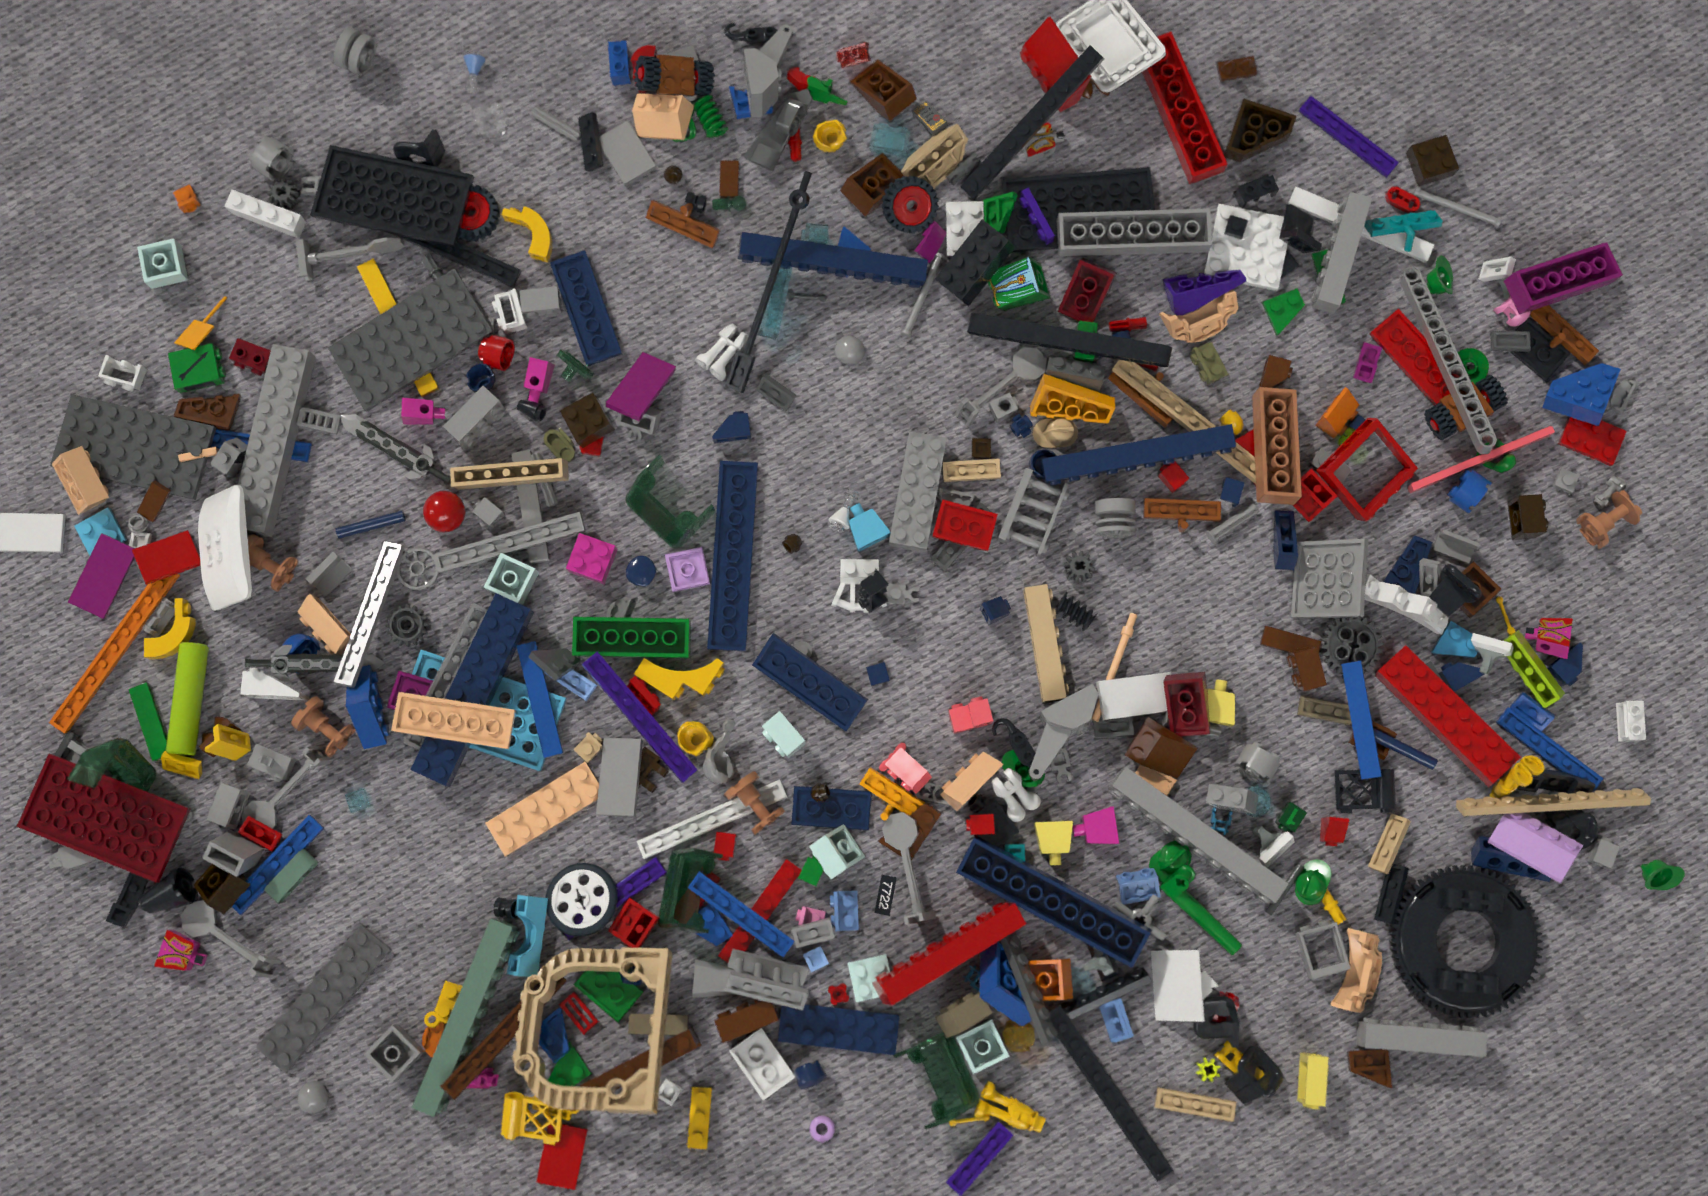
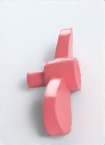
(882, 767)

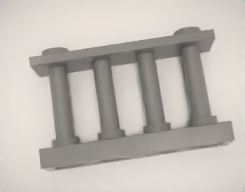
(1021, 498)
(766, 989)

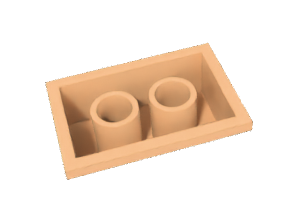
(662, 116)
(80, 479)
(324, 624)
(970, 780)

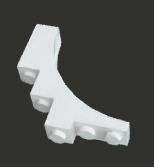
(1411, 605)

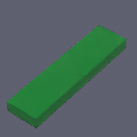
(149, 720)

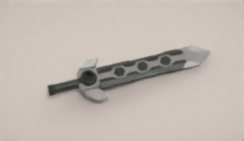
(395, 448)
(282, 662)

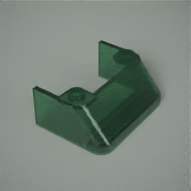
(671, 529)
(119, 759)
(679, 903)
(947, 1075)

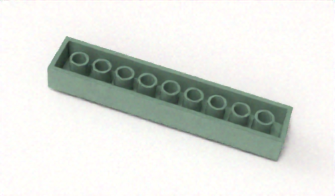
(466, 1014)

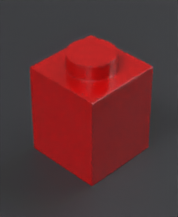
(1173, 476)
(980, 824)
(725, 845)

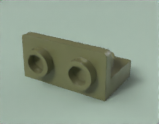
(1209, 363)

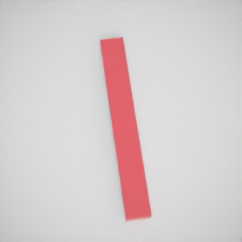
(1480, 459)

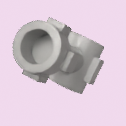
(1615, 484)

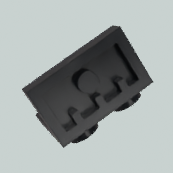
(1297, 230)

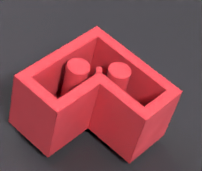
(971, 716)

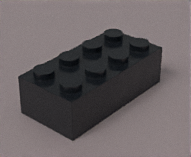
(975, 262)

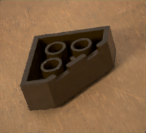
(1257, 130)

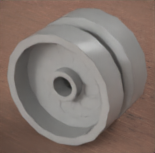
(355, 51)

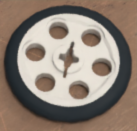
(607, 902)

